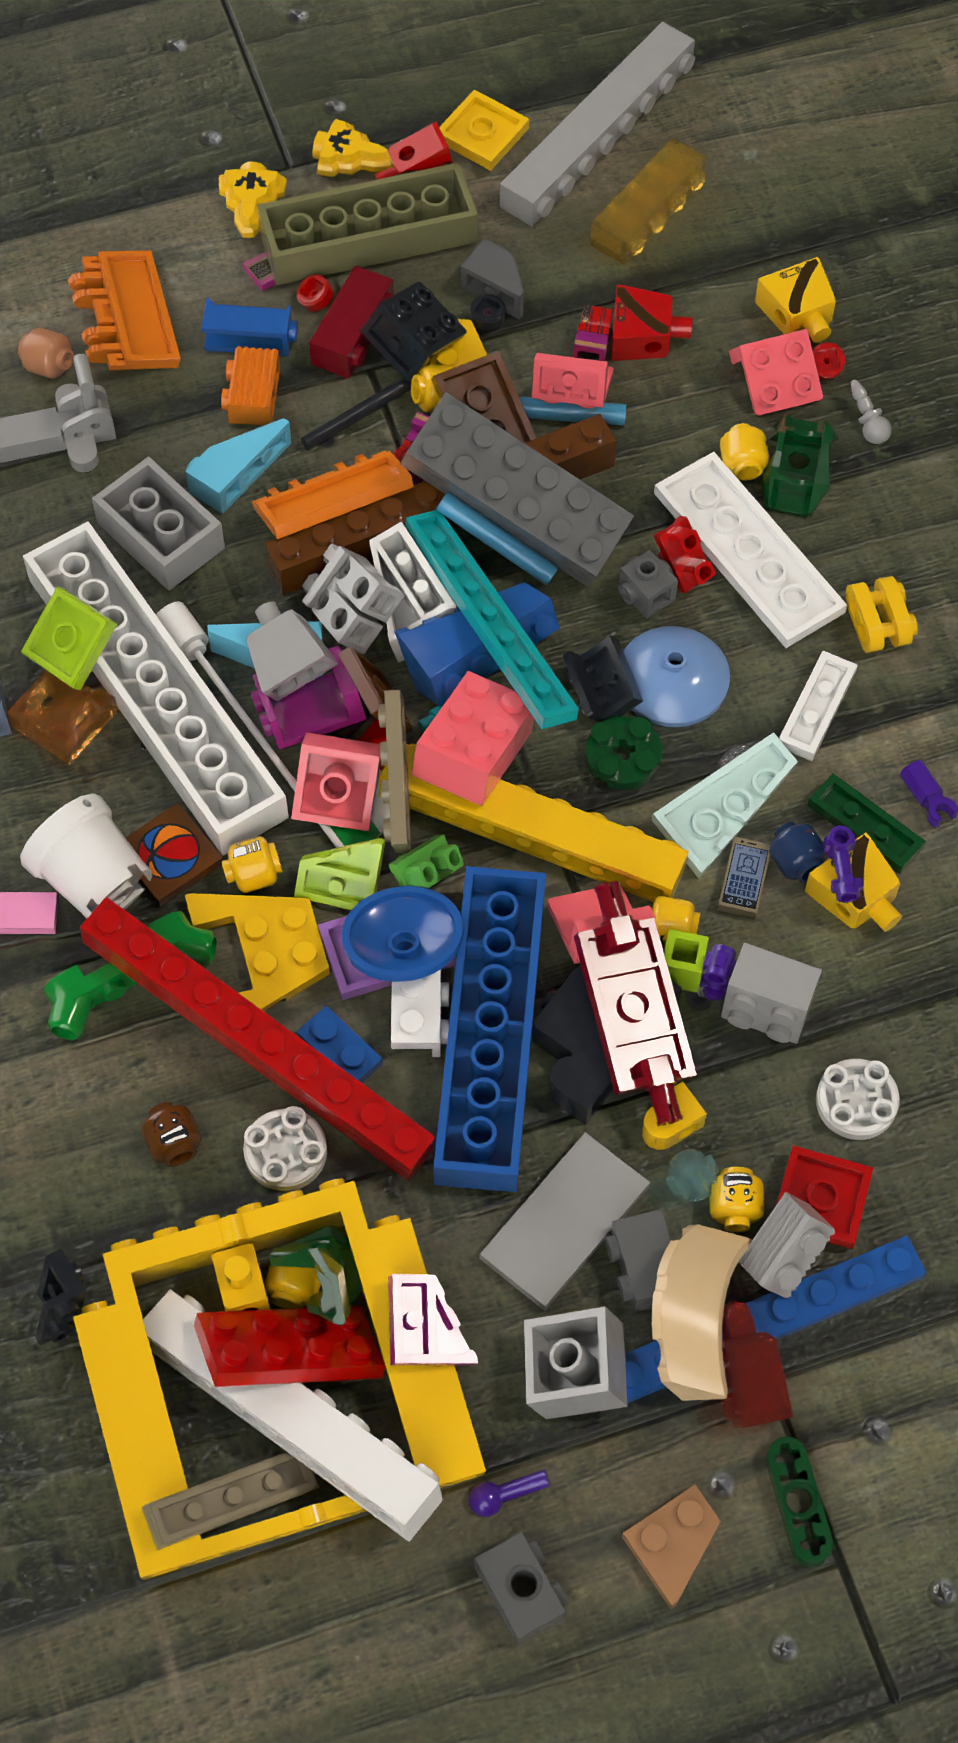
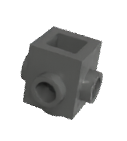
(647, 583)

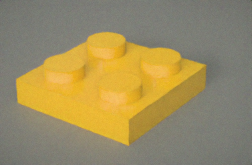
(483, 129)

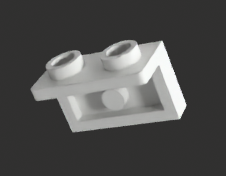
(417, 1014)

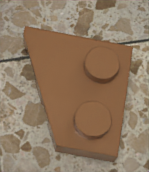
(673, 1542)

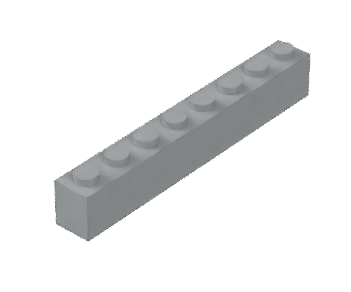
(597, 124)

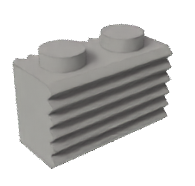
(786, 1245)

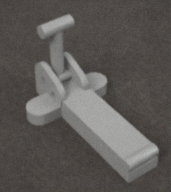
(77, 426)

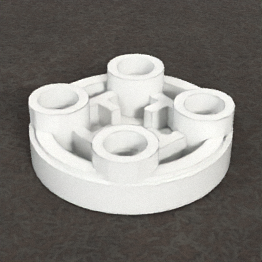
(857, 1098)
(285, 1149)

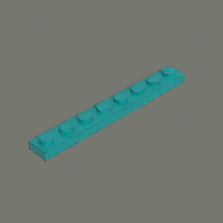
(492, 620)

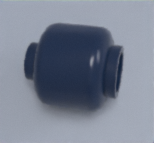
(797, 850)

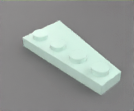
(724, 802)

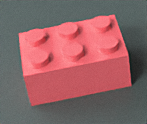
(473, 738)

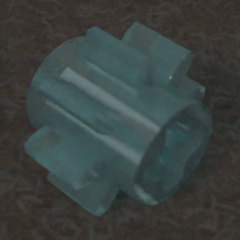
(692, 1174)

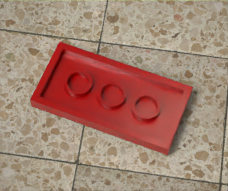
(286, 1347)

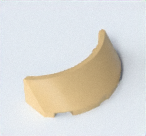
(690, 1310)

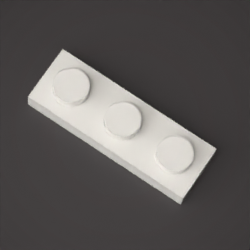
(817, 705)

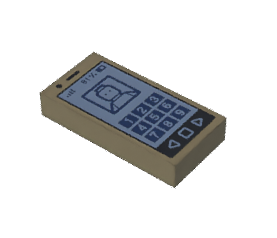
(744, 877)

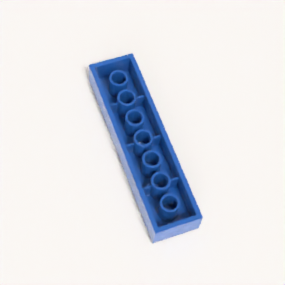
(490, 1031)

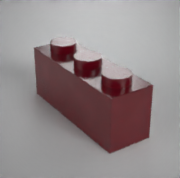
(338, 341)

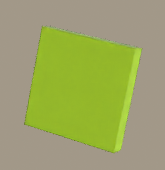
(68, 638)

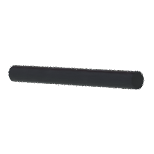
(355, 413)

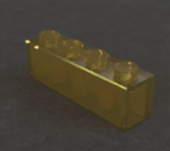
(648, 201)

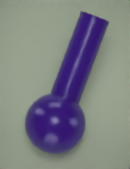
(487, 1497)

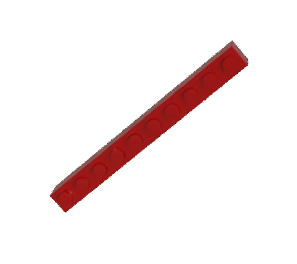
(257, 1039)

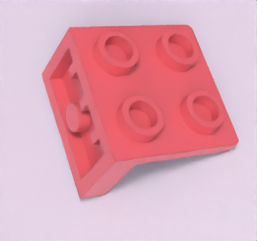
(779, 372)
(571, 380)
(582, 912)

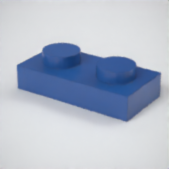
(340, 1044)

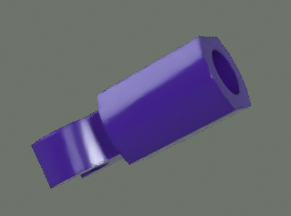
(928, 792)

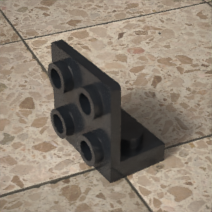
(412, 329)

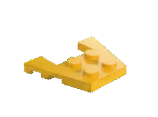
(275, 937)

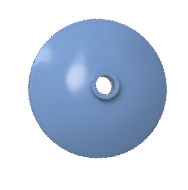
(680, 692)

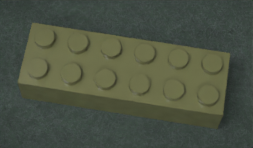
(368, 223)

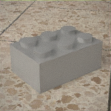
(158, 523)

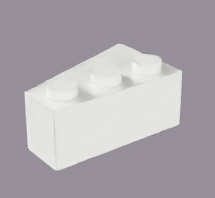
(406, 568)

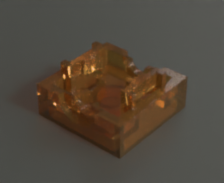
(56, 727)

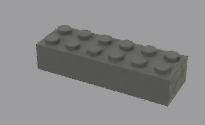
(517, 489)

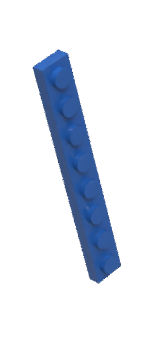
(812, 1302)

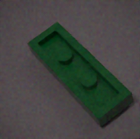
(849, 808)

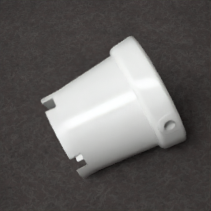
(85, 856)

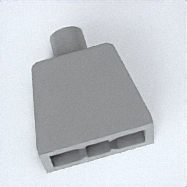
(286, 651)

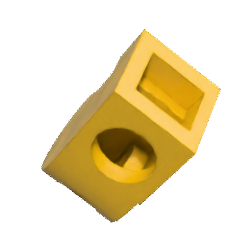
(670, 1134)

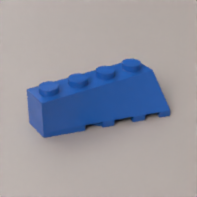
(448, 647)

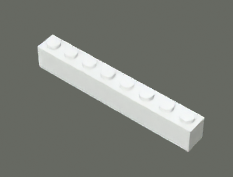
(306, 1427)

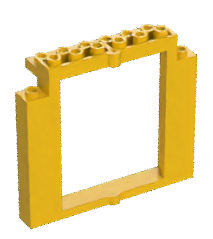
(132, 1398)

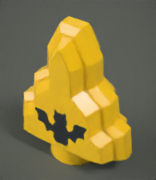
(347, 151)
(248, 188)

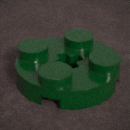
(628, 733)

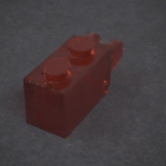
(752, 1371)

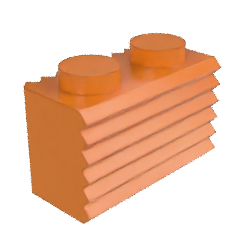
(252, 386)

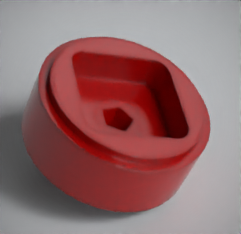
(314, 293)
(828, 360)

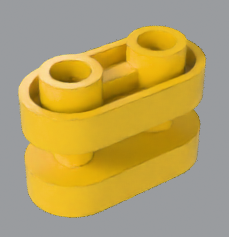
(890, 600)

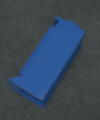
(248, 327)

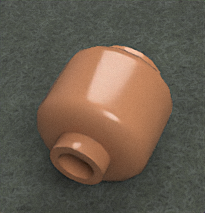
(45, 352)

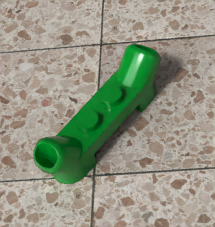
(76, 995)

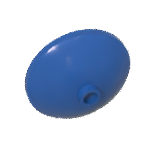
(402, 933)

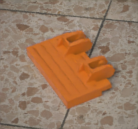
(128, 309)
(332, 493)

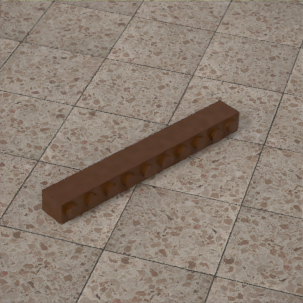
(578, 449)

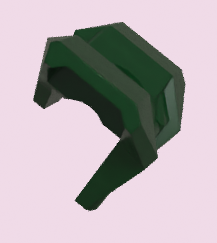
(794, 489)
(332, 1257)

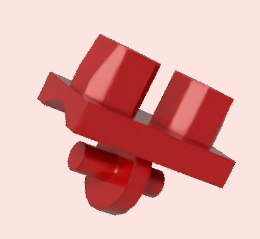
(682, 551)

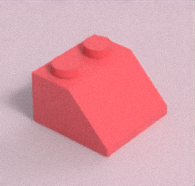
(336, 781)

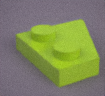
(341, 874)

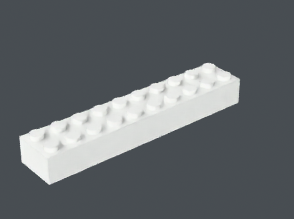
(163, 694)

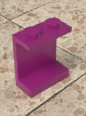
(314, 708)

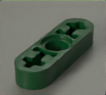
(778, 1473)

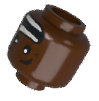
(171, 1134)

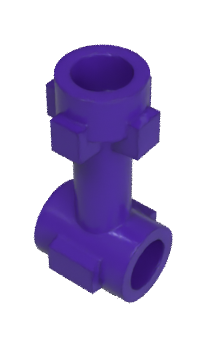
(837, 848)
(718, 969)

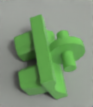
(427, 863)

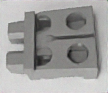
(347, 595)

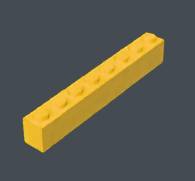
(556, 834)

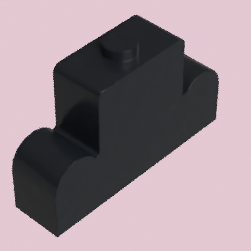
(570, 1034)

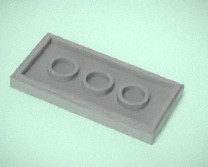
(564, 1221)

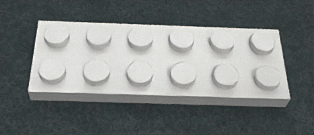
(751, 550)

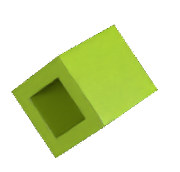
(685, 958)

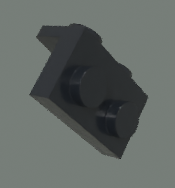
(603, 680)
(62, 1298)

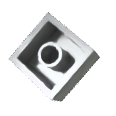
(770, 994)
(575, 1363)

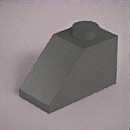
(494, 272)

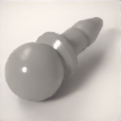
(876, 427)

